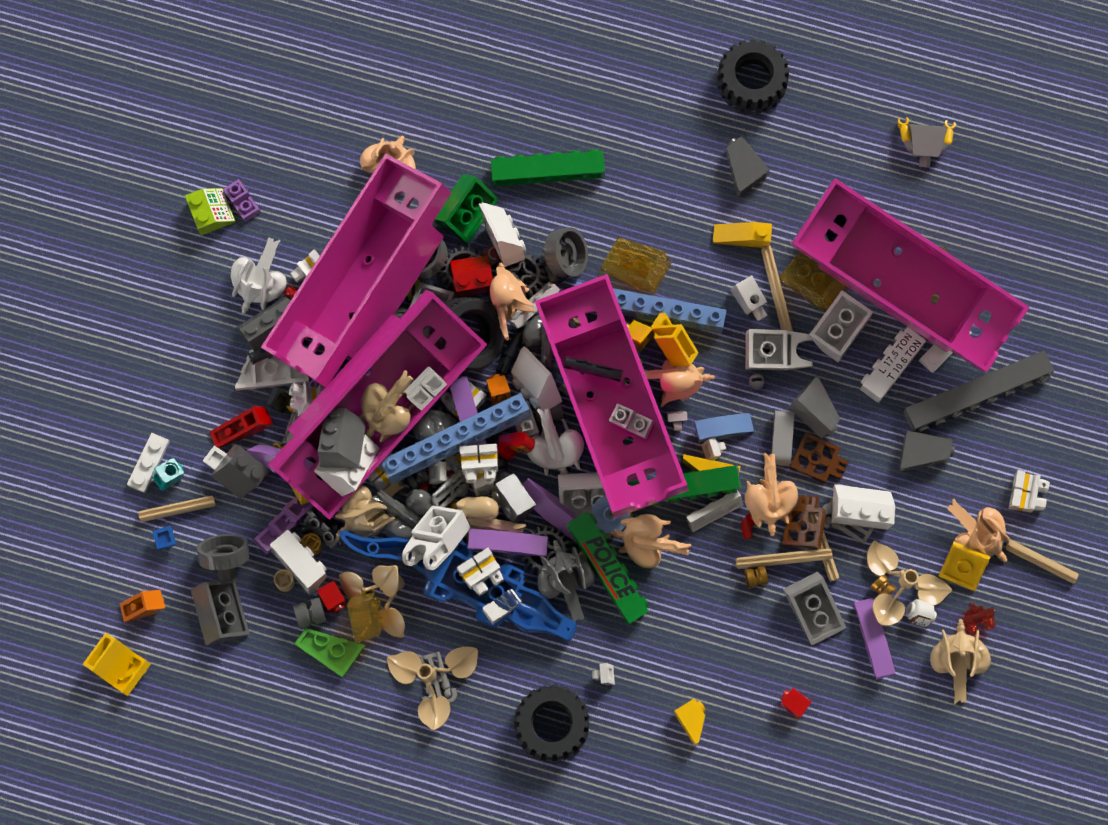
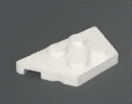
(268, 374)

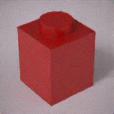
(332, 597)
(794, 703)

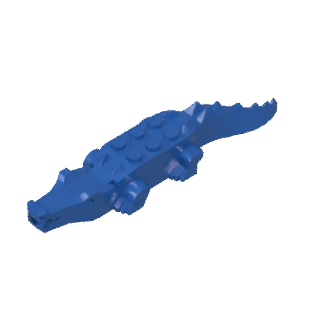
(530, 616)

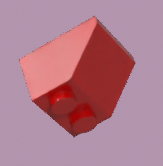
(471, 276)

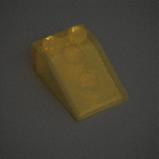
(637, 264)
(811, 282)

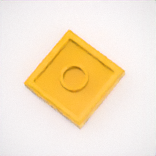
(964, 566)

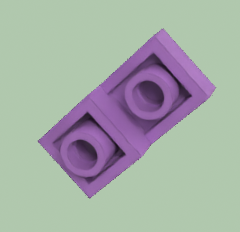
(241, 200)

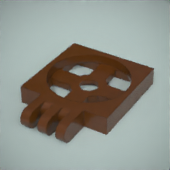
(833, 464)
(805, 506)

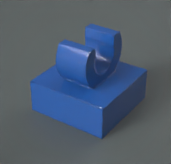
(164, 538)

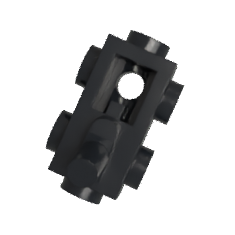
(322, 527)

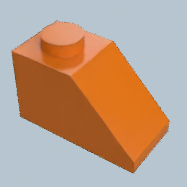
(498, 389)
(142, 605)

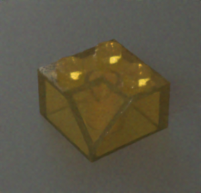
(365, 616)

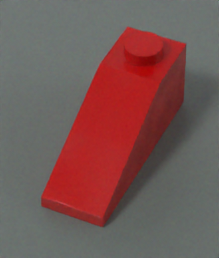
(241, 426)

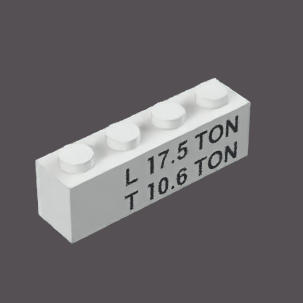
(892, 365)

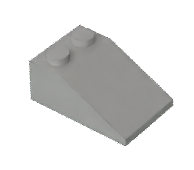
(814, 608)

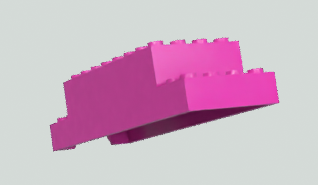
(908, 280)
(345, 284)
(611, 345)
(390, 351)

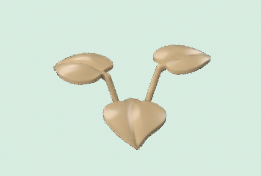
(389, 582)
(885, 607)
(407, 664)

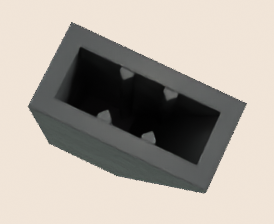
(744, 166)
(816, 409)
(924, 451)

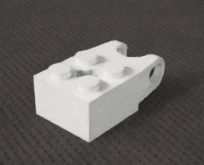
(781, 346)
(435, 536)

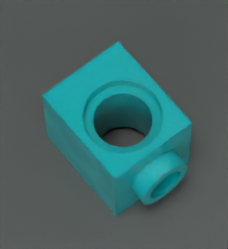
(164, 480)

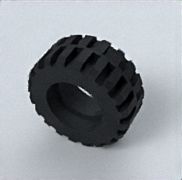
(759, 54)
(545, 697)

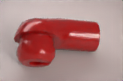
(746, 525)

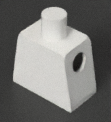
(749, 290)

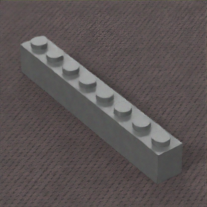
(979, 391)

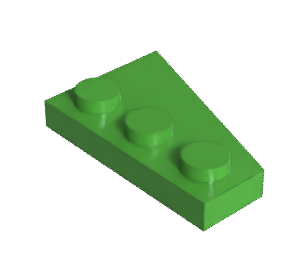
(331, 651)

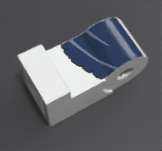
(501, 606)

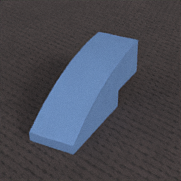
(723, 427)

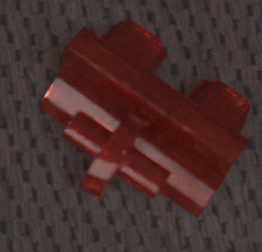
(976, 616)

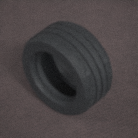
(489, 327)

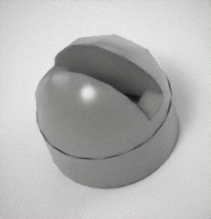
(757, 384)

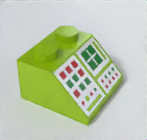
(210, 209)

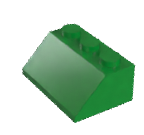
(461, 211)

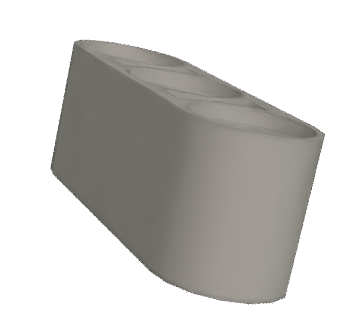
(782, 437)

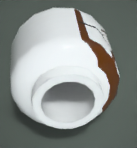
(920, 613)

